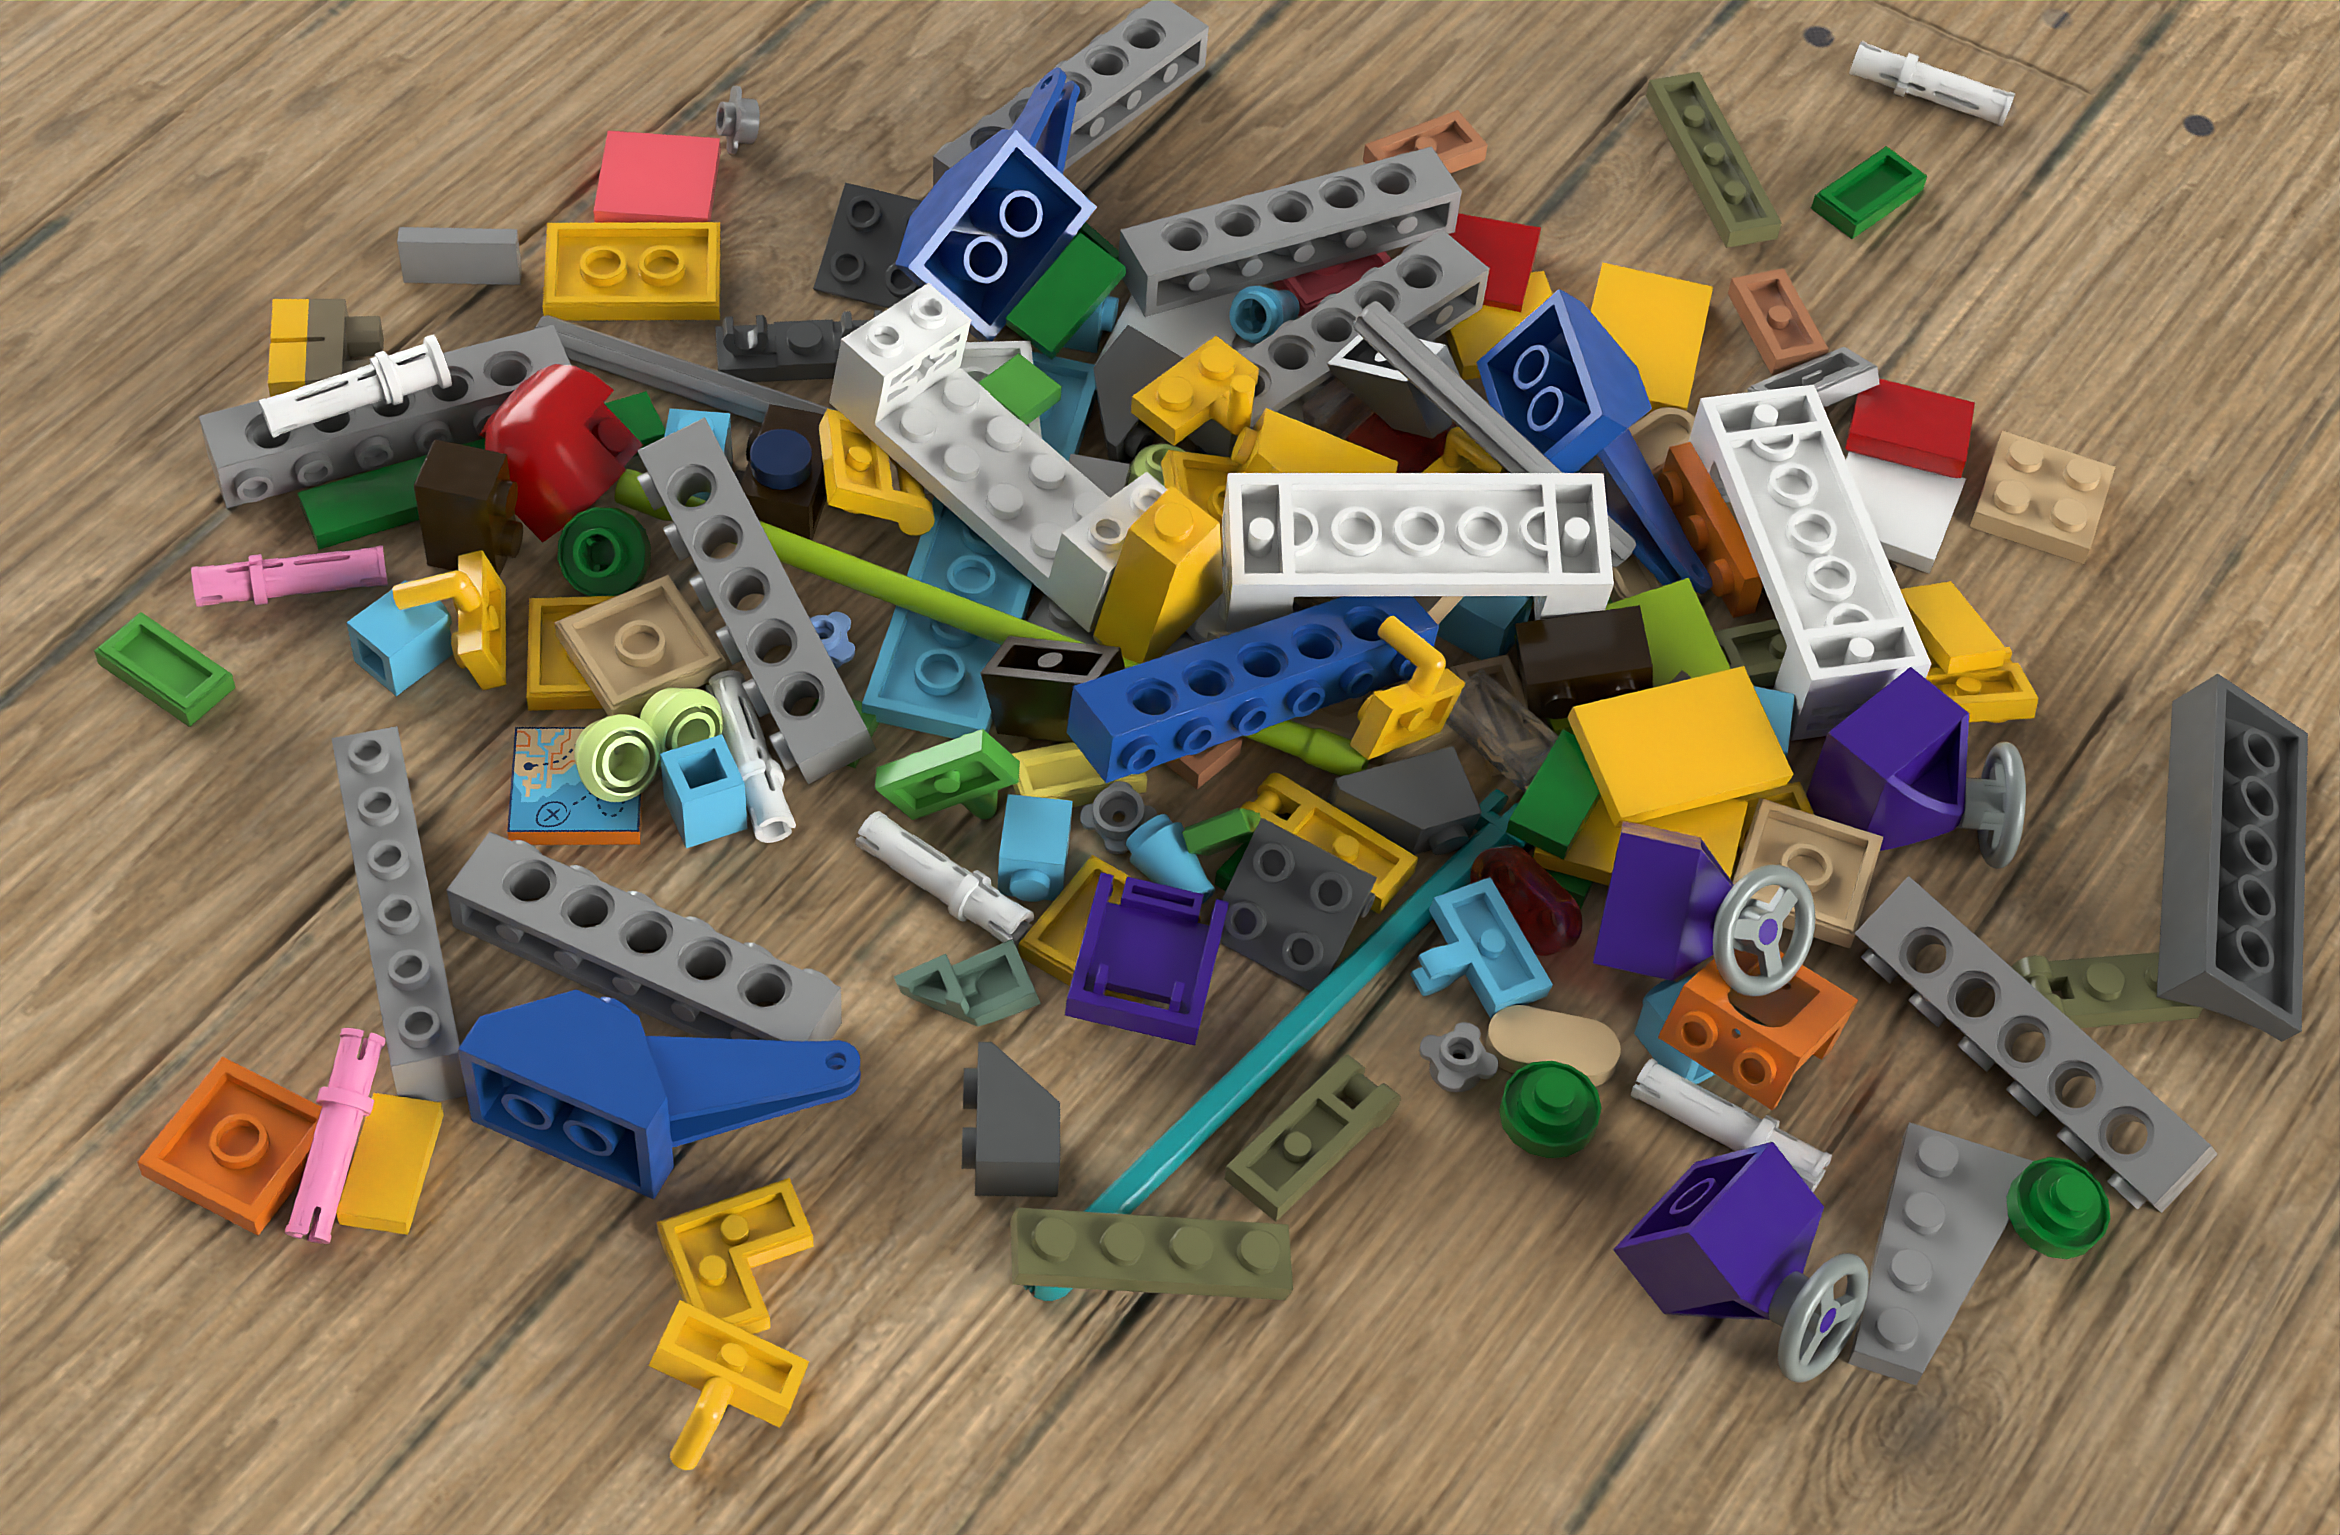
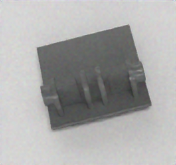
(865, 247)
(1293, 905)

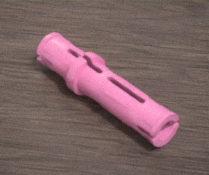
(280, 577)
(335, 1135)

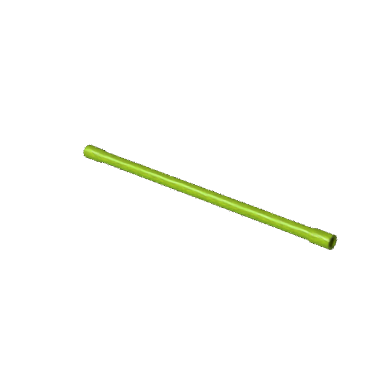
(1313, 745)

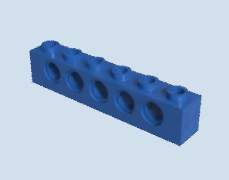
(1240, 683)

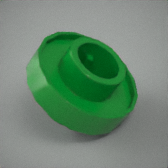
(604, 552)
(1550, 1109)
(2058, 1208)

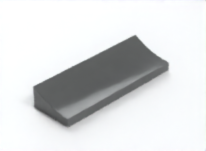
(2234, 859)

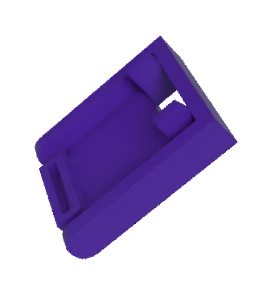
(1146, 951)

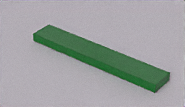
(387, 495)

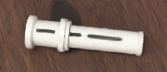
(383, 379)

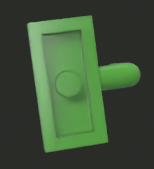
(948, 774)

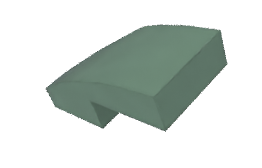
(975, 989)

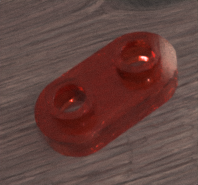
(1531, 898)

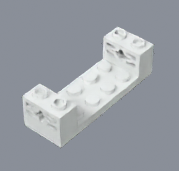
(913, 400)
(1414, 539)
(1812, 550)

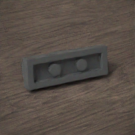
(782, 349)

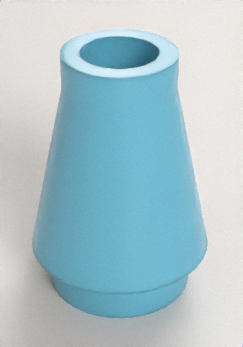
(1261, 311)
(1163, 856)

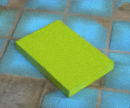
(1676, 636)

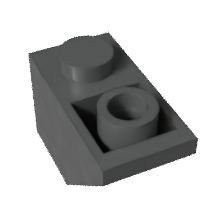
(1119, 374)
(1015, 1129)

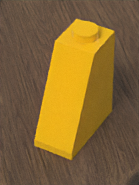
(1291, 446)
(1162, 578)

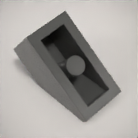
(1389, 391)
(1413, 801)

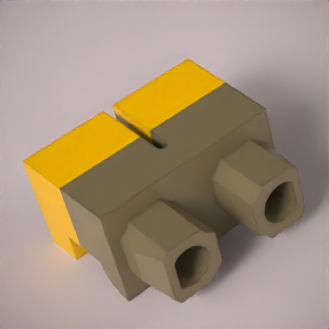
(317, 342)

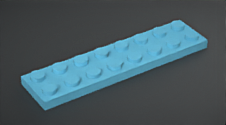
(930, 670)

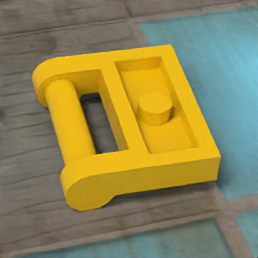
(861, 479)

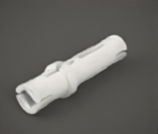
(1931, 83)
(747, 744)
(963, 892)
(1724, 1120)

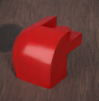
(559, 445)

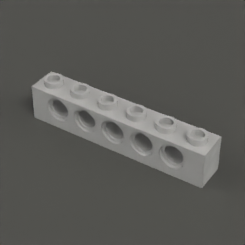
(1117, 80)
(1288, 230)
(1424, 287)
(483, 375)
(695, 463)
(491, 905)
(399, 916)
(2172, 1149)

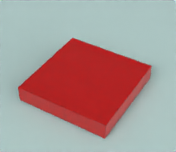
(1508, 253)
(1911, 428)

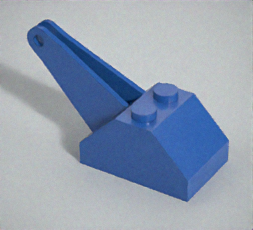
(1000, 213)
(1575, 399)
(609, 1099)

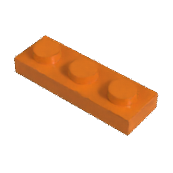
(1711, 529)

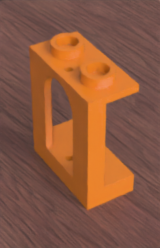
(1761, 1059)

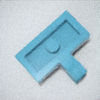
(1484, 947)

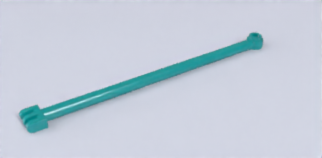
(1298, 1026)

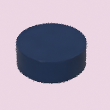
(781, 459)

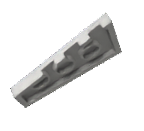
(1931, 1247)

